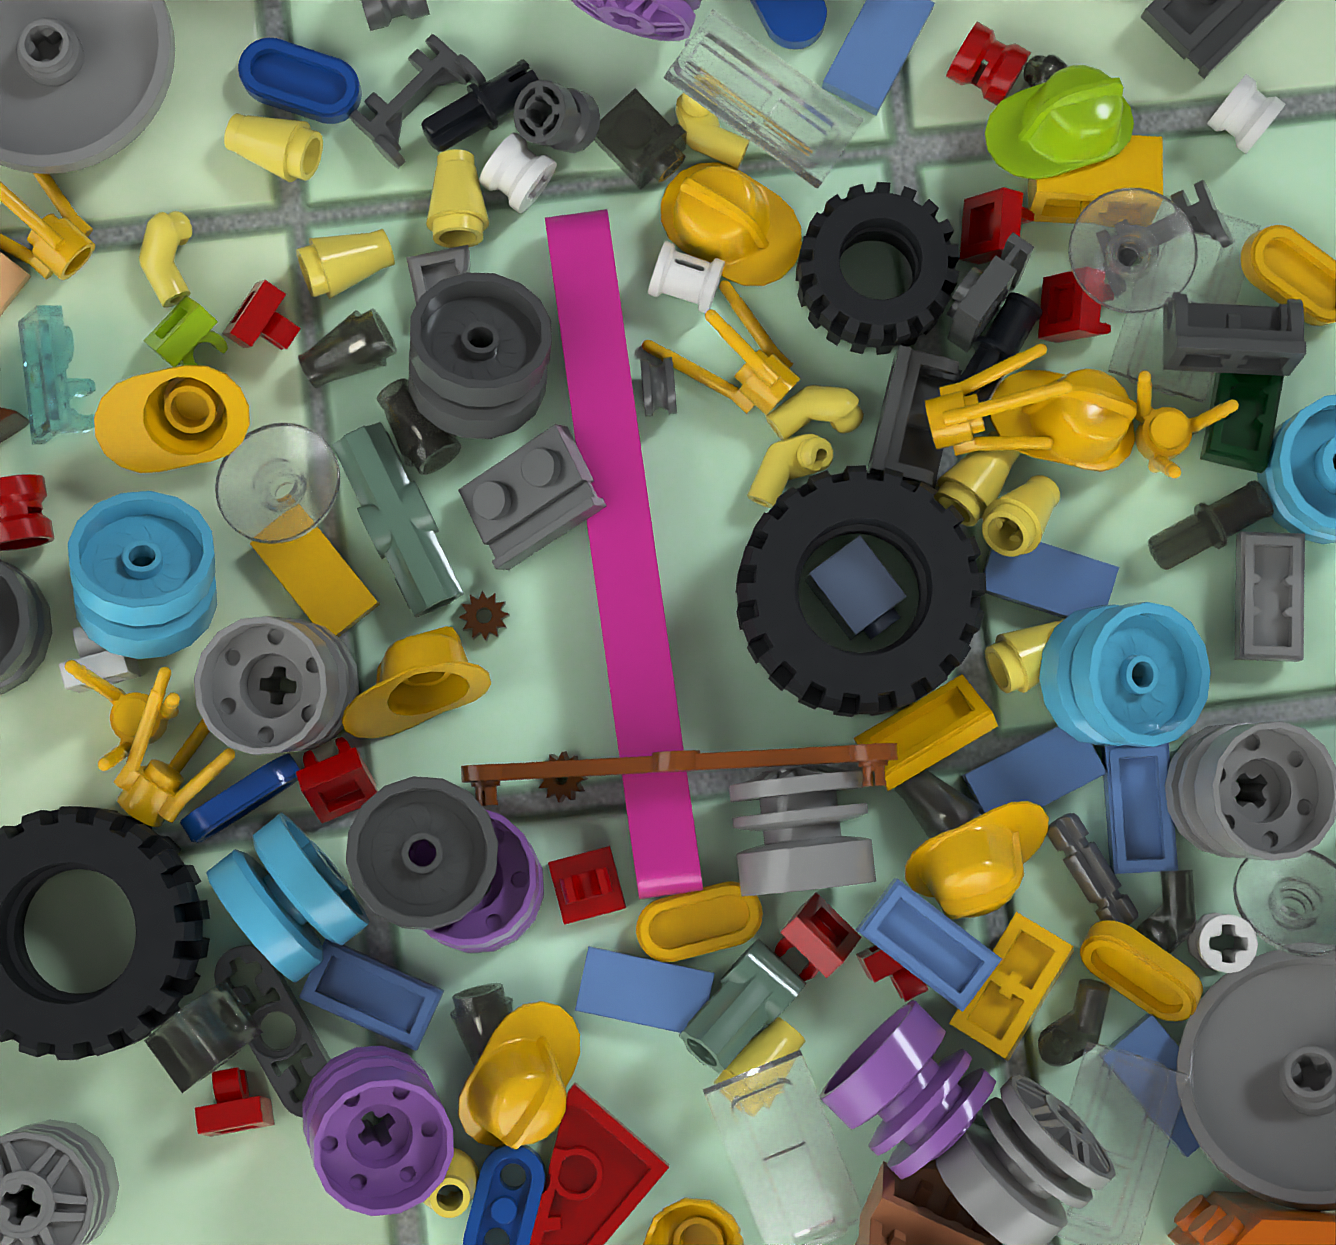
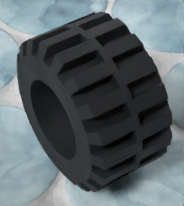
(884, 219)

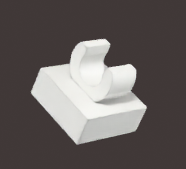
(107, 665)

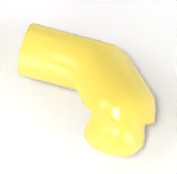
(158, 252)
(817, 403)

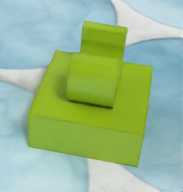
(183, 331)

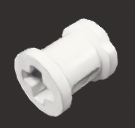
(686, 277)
(1231, 959)

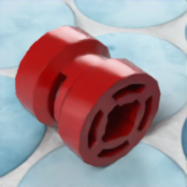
(1003, 65)
(21, 513)

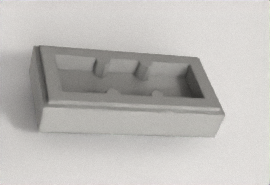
(1269, 596)

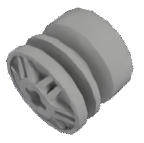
(242, 678)
(1282, 790)
(802, 832)
(1025, 1165)
(70, 1179)

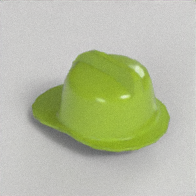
(1060, 124)

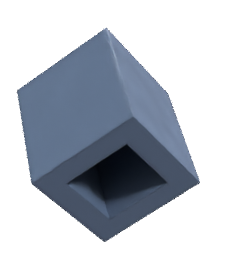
(857, 590)

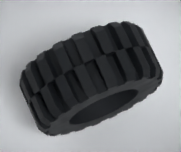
(923, 534)
(166, 939)

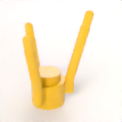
(58, 244)
(763, 377)
(958, 417)
(1168, 431)
(125, 712)
(154, 790)

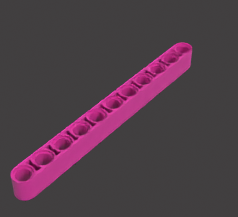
(623, 550)

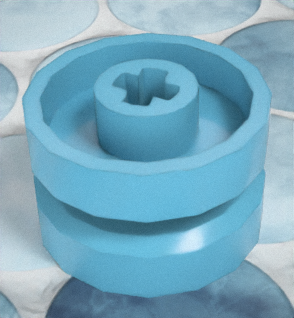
(1303, 474)
(143, 574)
(1125, 675)
(280, 904)

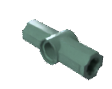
(397, 519)

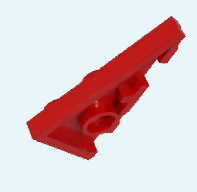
(593, 1175)

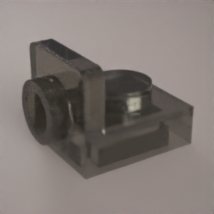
(641, 140)

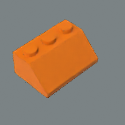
(1248, 1220)

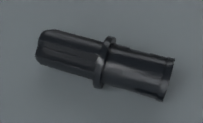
(478, 108)
(1002, 339)

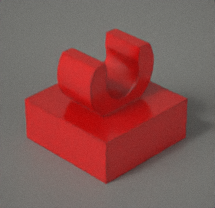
(989, 223)
(1068, 311)
(258, 318)
(336, 783)
(587, 885)
(820, 936)
(880, 965)
(234, 1107)

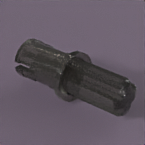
(1210, 525)

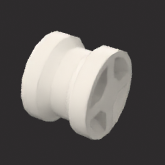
(1246, 114)
(517, 172)

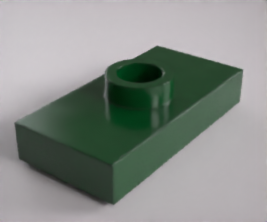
(1247, 434)

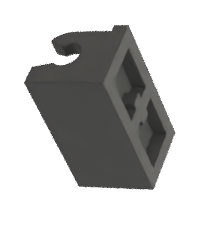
(1233, 337)
(903, 429)

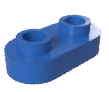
(502, 1205)

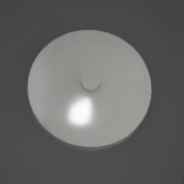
(79, 79)
(1267, 1078)

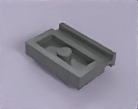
(1206, 28)
(984, 292)
(531, 497)

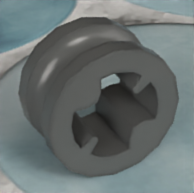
(658, 386)

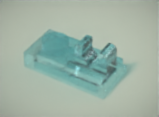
(45, 352)

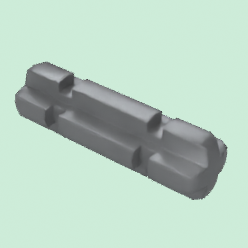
(1091, 870)

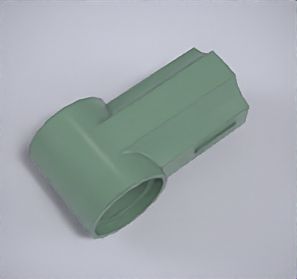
(751, 995)

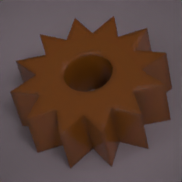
(481, 604)
(565, 790)

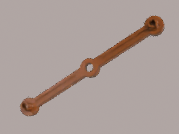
(868, 756)

